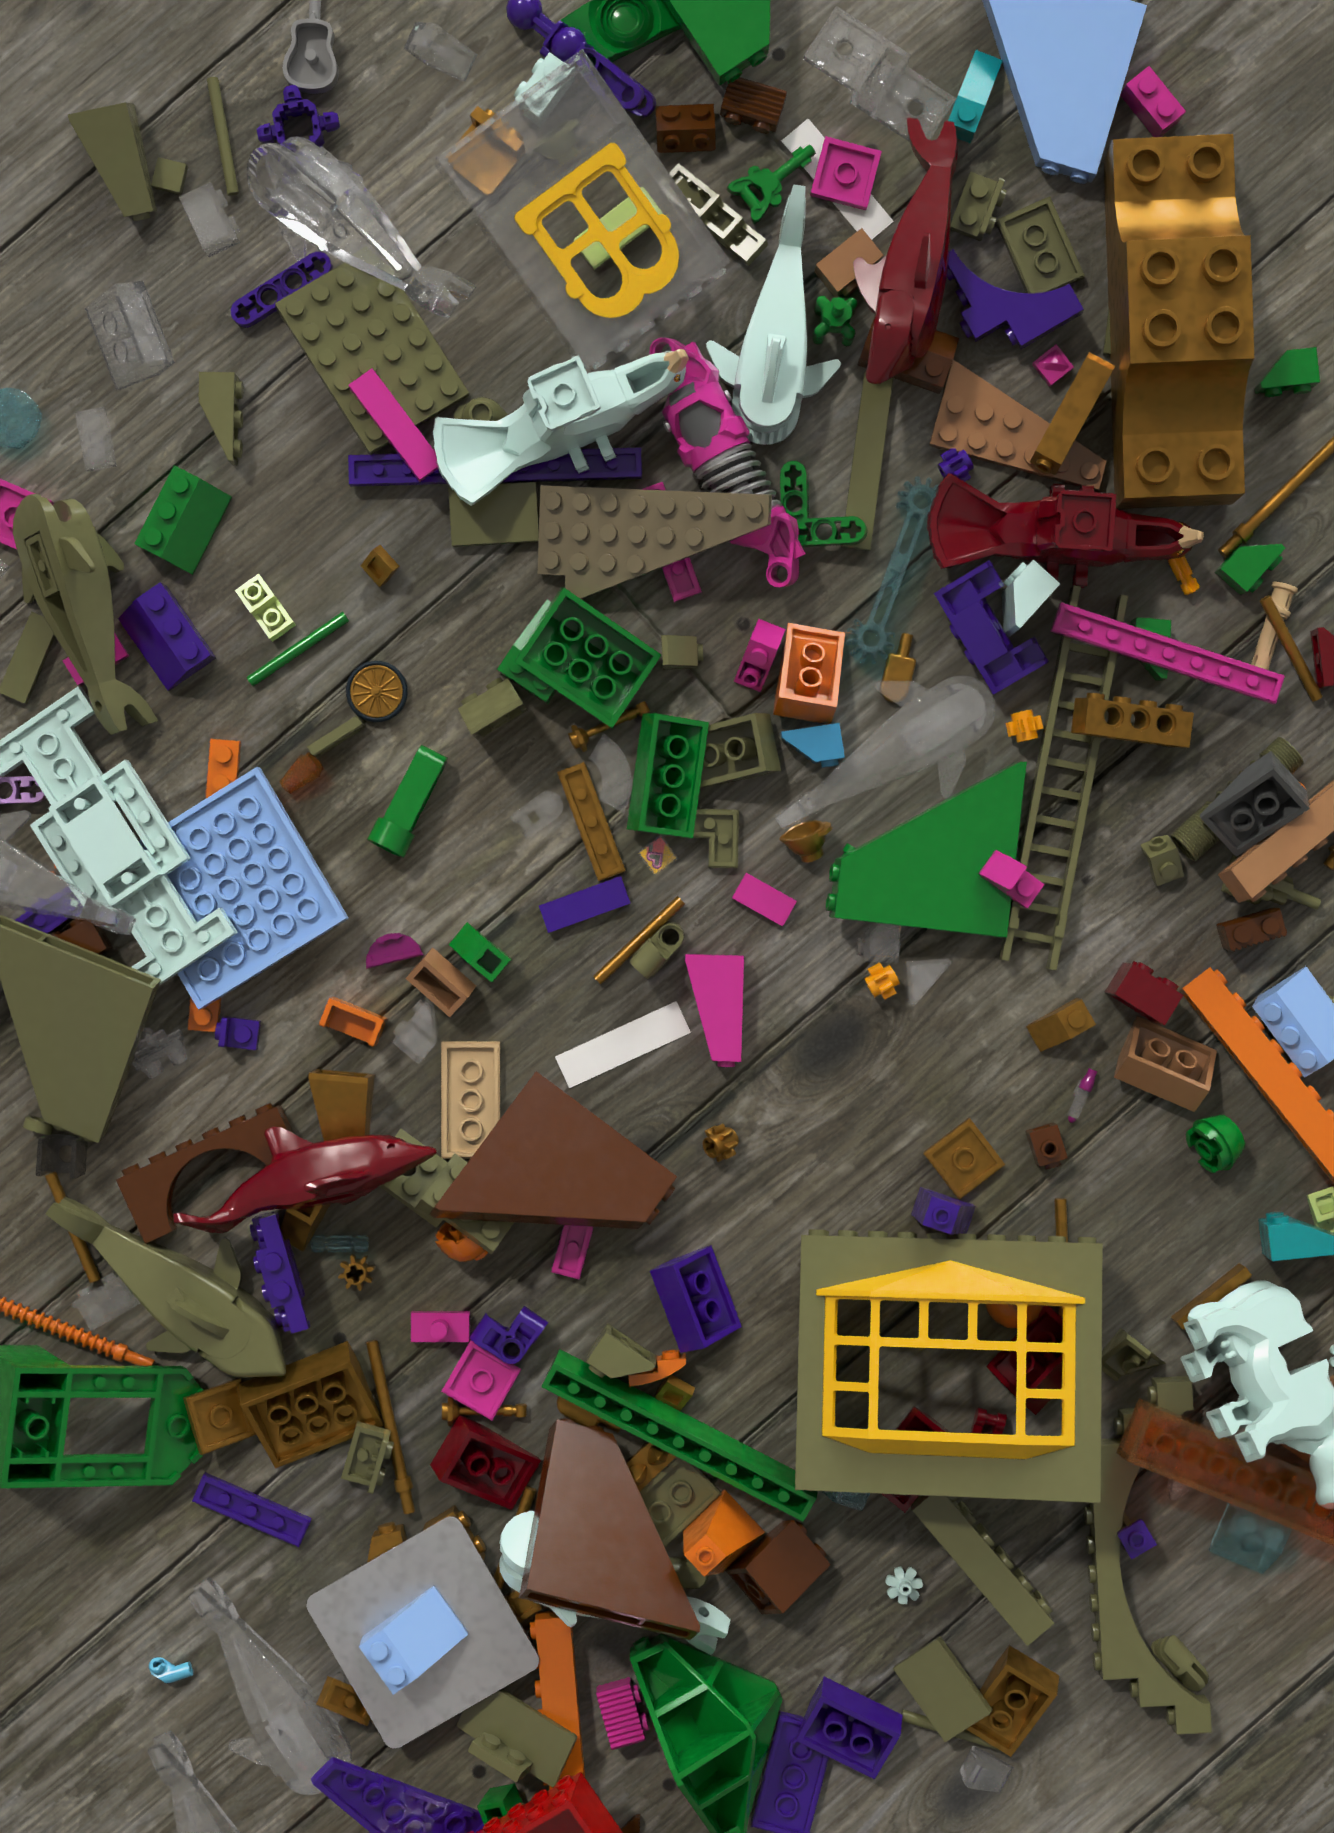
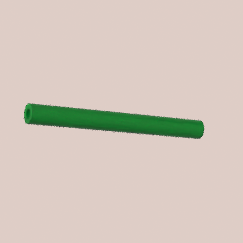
(297, 649)

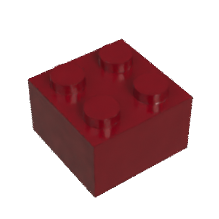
(1144, 993)

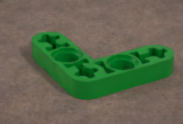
(803, 514)

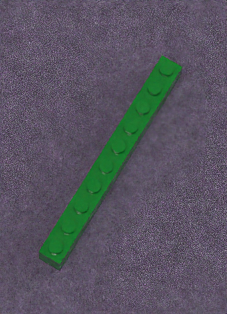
(678, 1434)

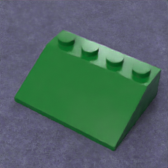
(587, 657)

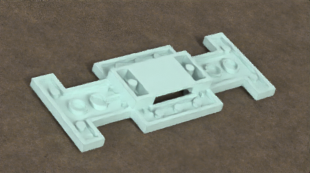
(97, 847)

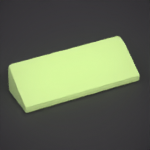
(596, 253)

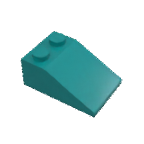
(1291, 1238)

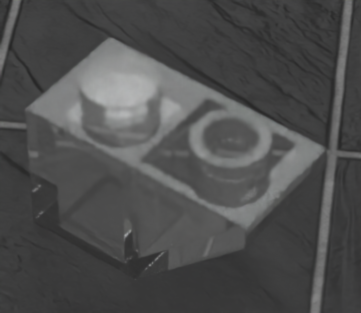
(420, 1033)

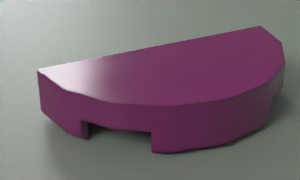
(392, 948)

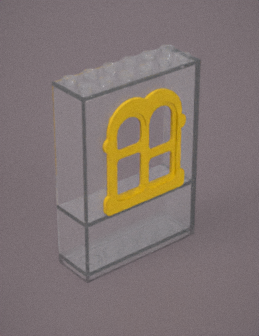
(545, 154)

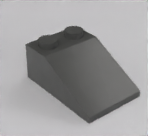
(1256, 804)

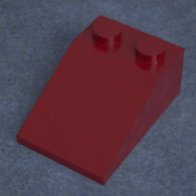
(484, 1463)

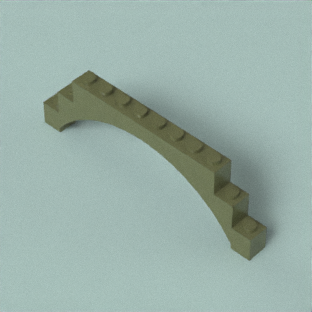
(1119, 1645)

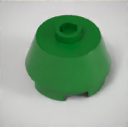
(1216, 1141)

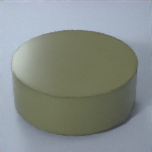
(37, 1125)

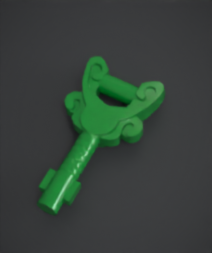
(768, 183)

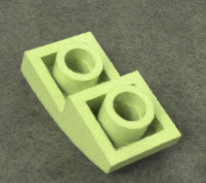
(265, 607)

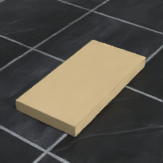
(468, 1095)

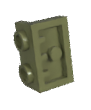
(976, 205)

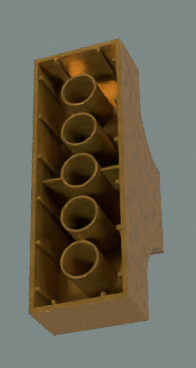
(1177, 320)

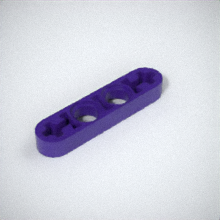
(278, 284)

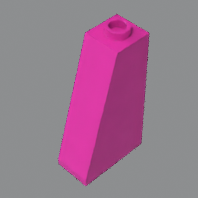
(719, 999)

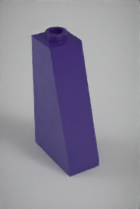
(942, 1212)

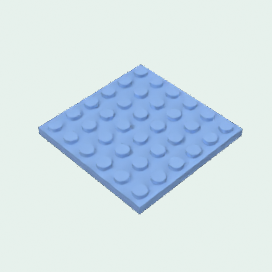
(260, 874)

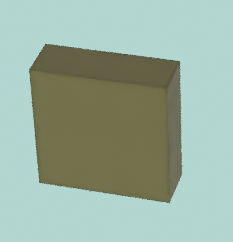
(169, 176)

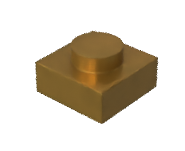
(379, 566)
(674, 1392)

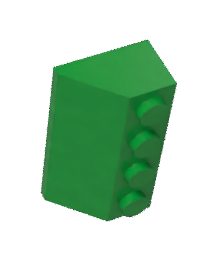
(667, 775)

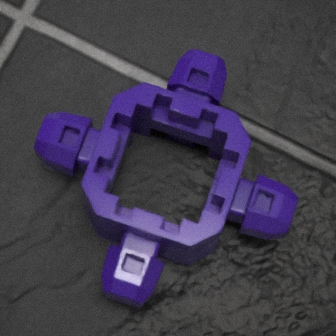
(295, 107)

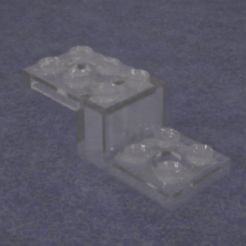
(877, 75)

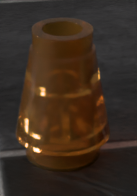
(302, 772)

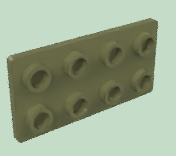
(517, 1738)

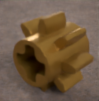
(720, 1142)
(360, 1264)

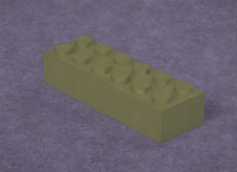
(985, 1565)

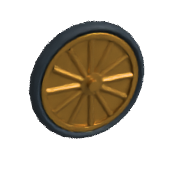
(376, 691)

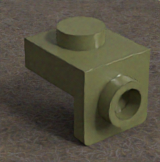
(1163, 859)

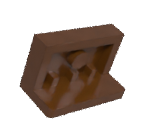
(685, 128)

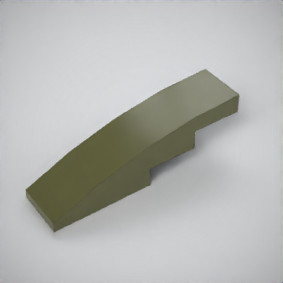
(719, 218)

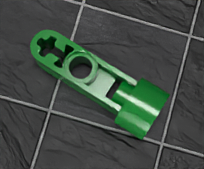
(395, 829)

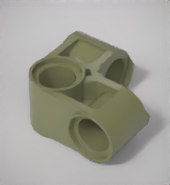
(656, 951)

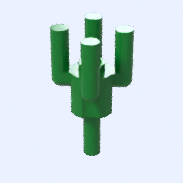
(835, 319)

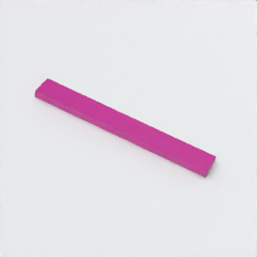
(1167, 653)

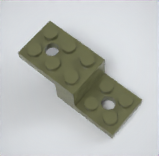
(427, 1187)

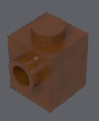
(1046, 1145)

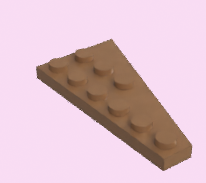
(1002, 431)

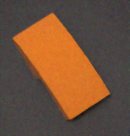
(667, 1364)

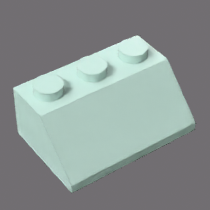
(1025, 592)

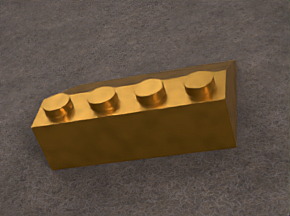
(309, 1405)

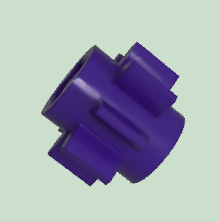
(956, 463)

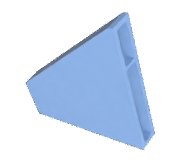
(1066, 74)

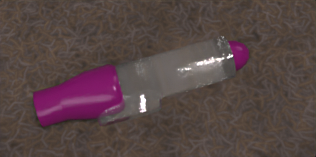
(1081, 1094)

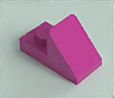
(1011, 878)

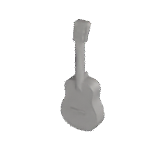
(310, 57)

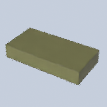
(336, 736)

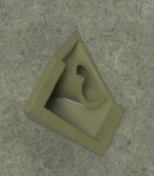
(1126, 1356)

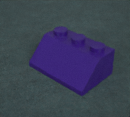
(166, 636)
(695, 1299)
(850, 1728)

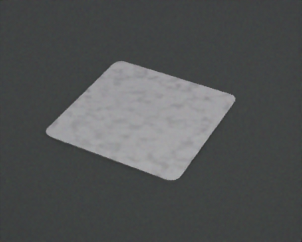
(475, 1668)

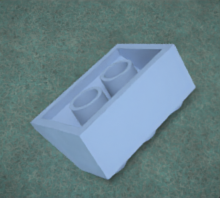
(1300, 1020)

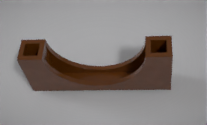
(151, 1188)

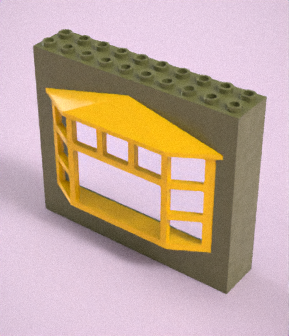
(951, 1272)

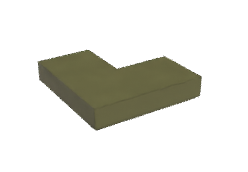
(722, 830)

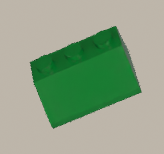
(183, 520)

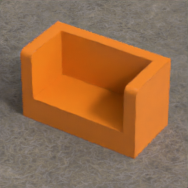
(353, 1021)

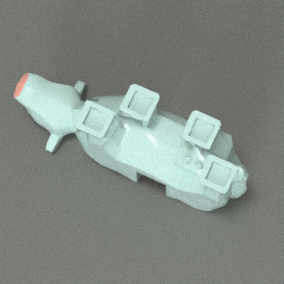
(1272, 1401)

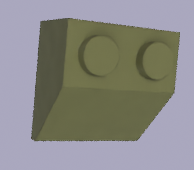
(618, 1355)

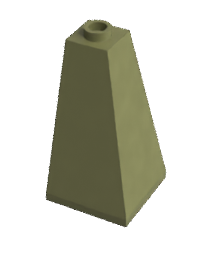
(118, 153)

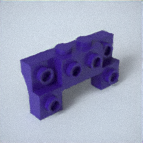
(982, 633)
(279, 1273)

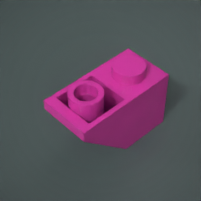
(759, 655)

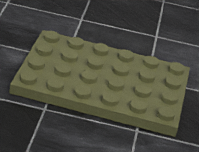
(363, 323)

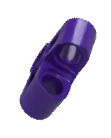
(493, 1336)

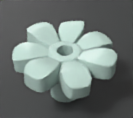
(903, 1584)

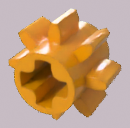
(1024, 726)
(882, 981)

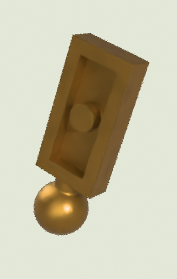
(343, 1700)

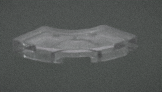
(615, 773)

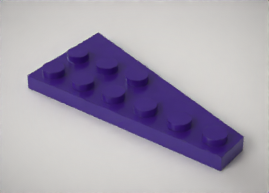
(391, 1805)

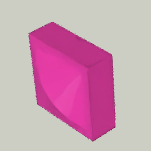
(1053, 365)

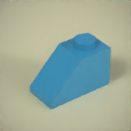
(818, 743)

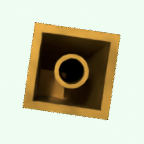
(342, 1102)

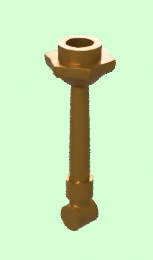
(580, 737)
(451, 1411)

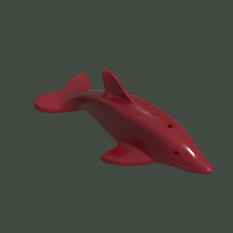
(313, 1175)

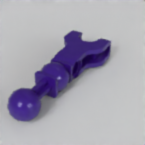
(567, 41)

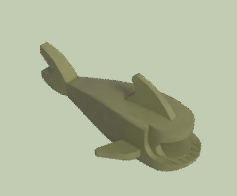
(69, 578)

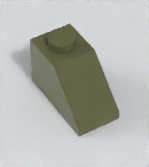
(680, 652)

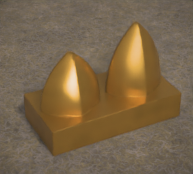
(648, 1464)

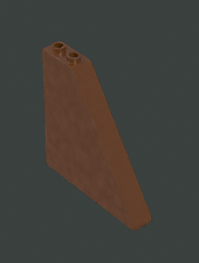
(556, 1167)
(596, 1540)

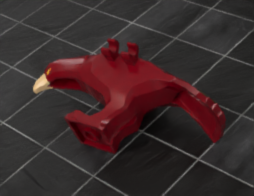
(1059, 529)

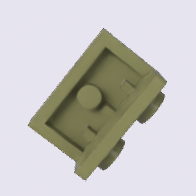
(366, 1455)

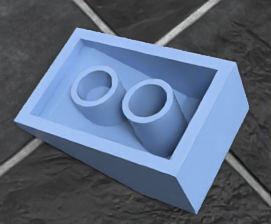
(412, 1639)

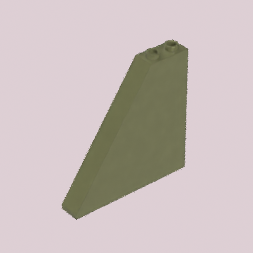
(74, 1024)

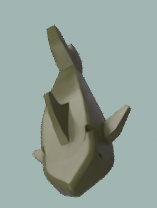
(194, 1303)

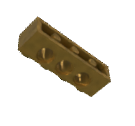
(1090, 721)

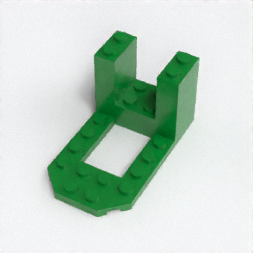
(35, 1418)

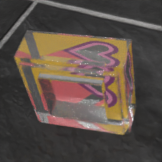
(657, 855)

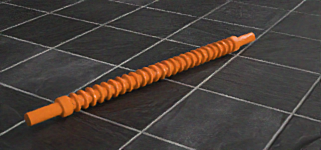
(119, 1352)

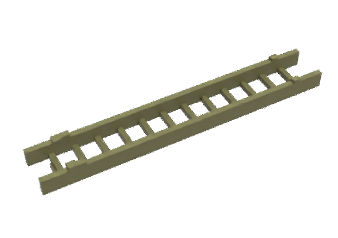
(1082, 797)

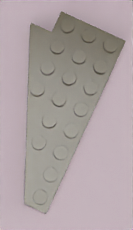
(621, 534)

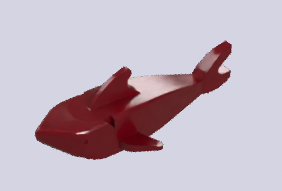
(910, 280)

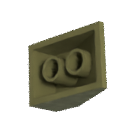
(492, 708)
(739, 750)

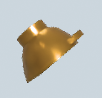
(807, 839)

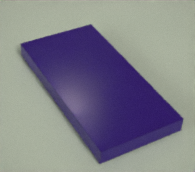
(789, 1781)

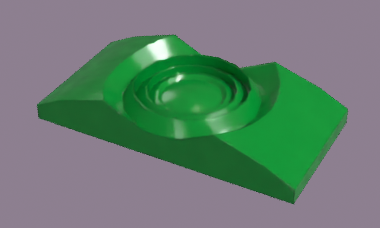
(622, 25)

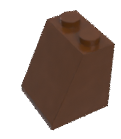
(779, 1567)

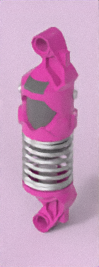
(719, 452)

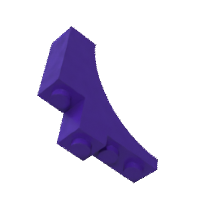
(1026, 314)

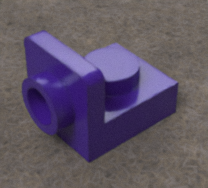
(238, 1033)
(1136, 1538)

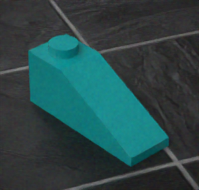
(974, 94)

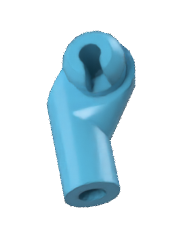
(169, 1672)

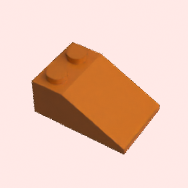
(809, 674)

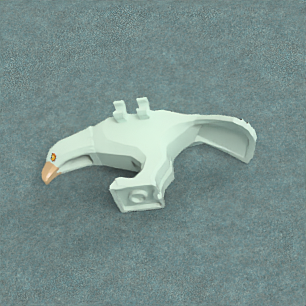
(558, 417)

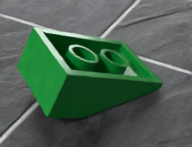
(520, 675)

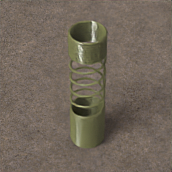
(1196, 837)

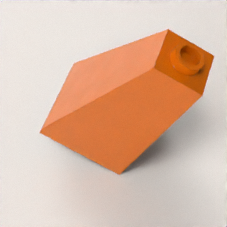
(719, 1535)

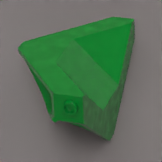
(710, 1724)

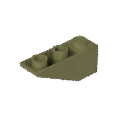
(220, 402)

